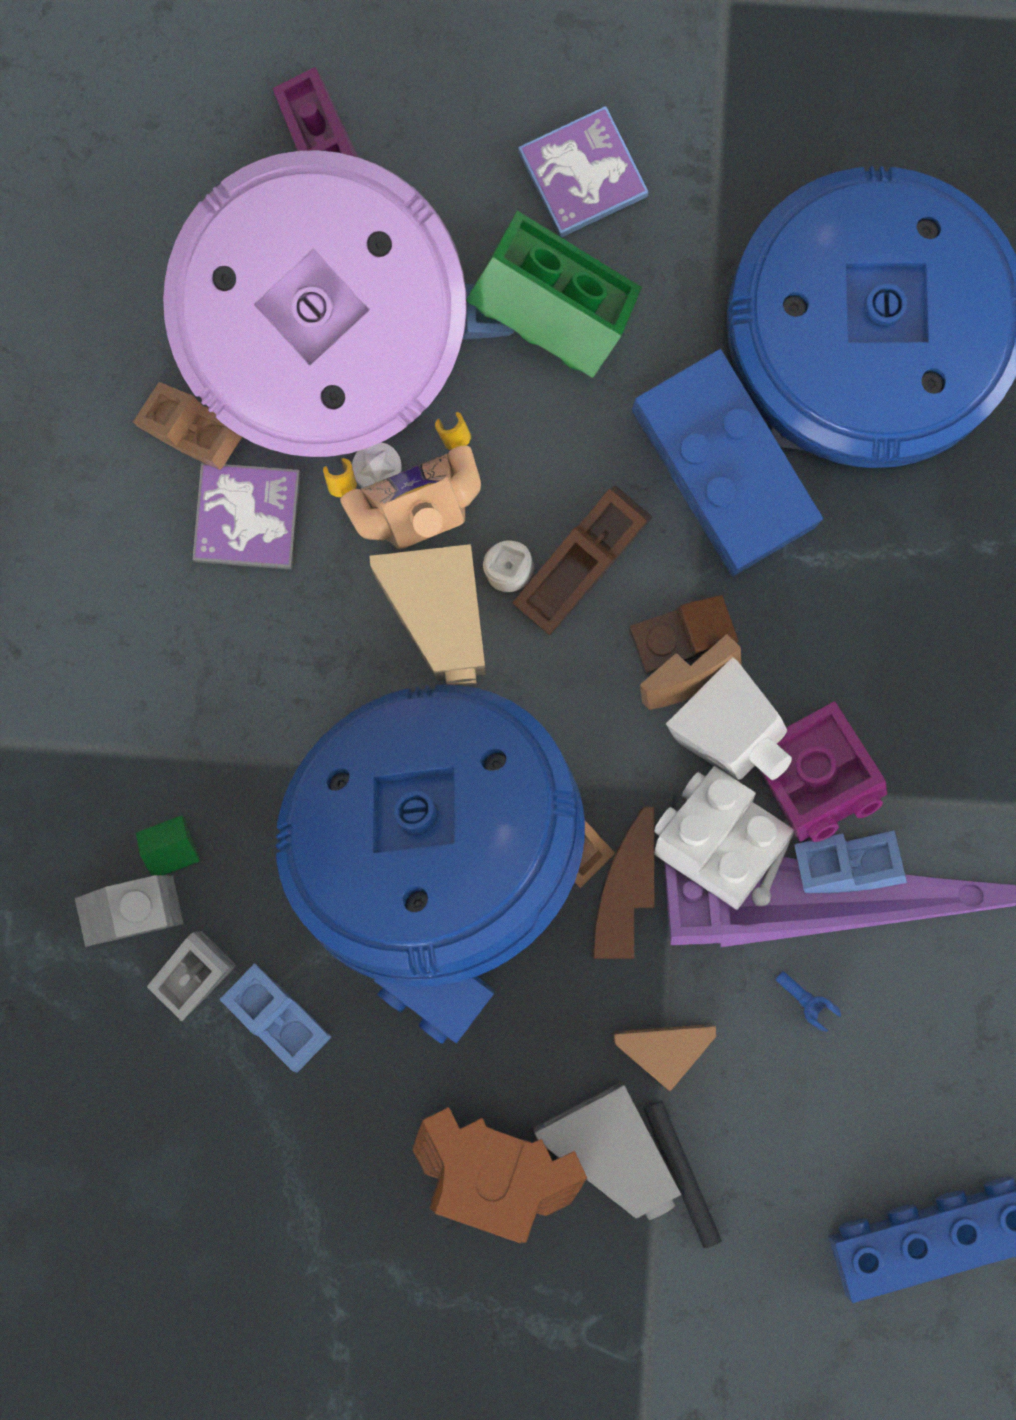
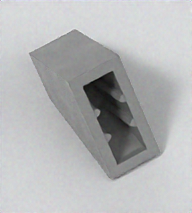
(129, 909)
(614, 1151)

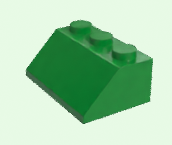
(554, 295)

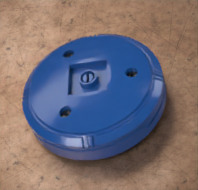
(875, 317)
(430, 835)

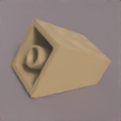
(438, 607)

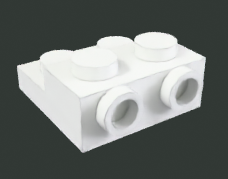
(721, 836)

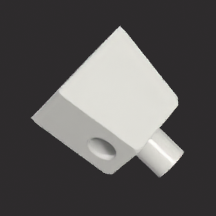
(732, 725)

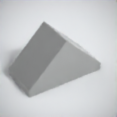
(191, 974)

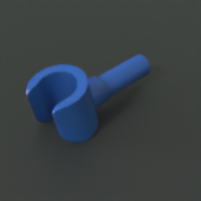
(812, 1004)

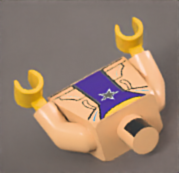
(416, 501)

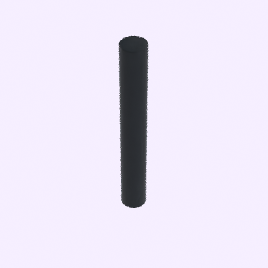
(682, 1174)

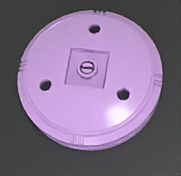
(315, 303)

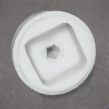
(375, 464)
(508, 566)

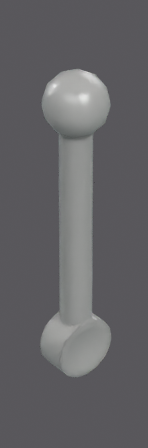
(761, 895)

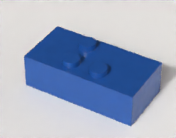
(726, 462)

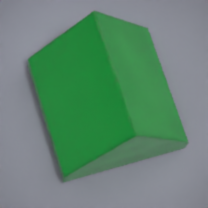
(167, 847)

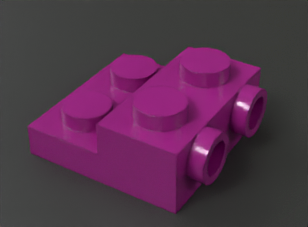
(827, 775)

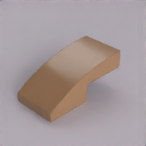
(187, 426)
(679, 681)

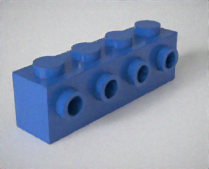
(927, 1242)

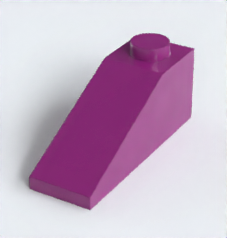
(312, 115)

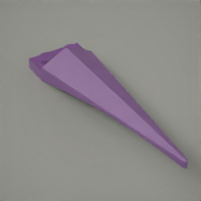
(704, 918)

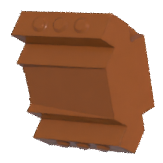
(492, 1176)

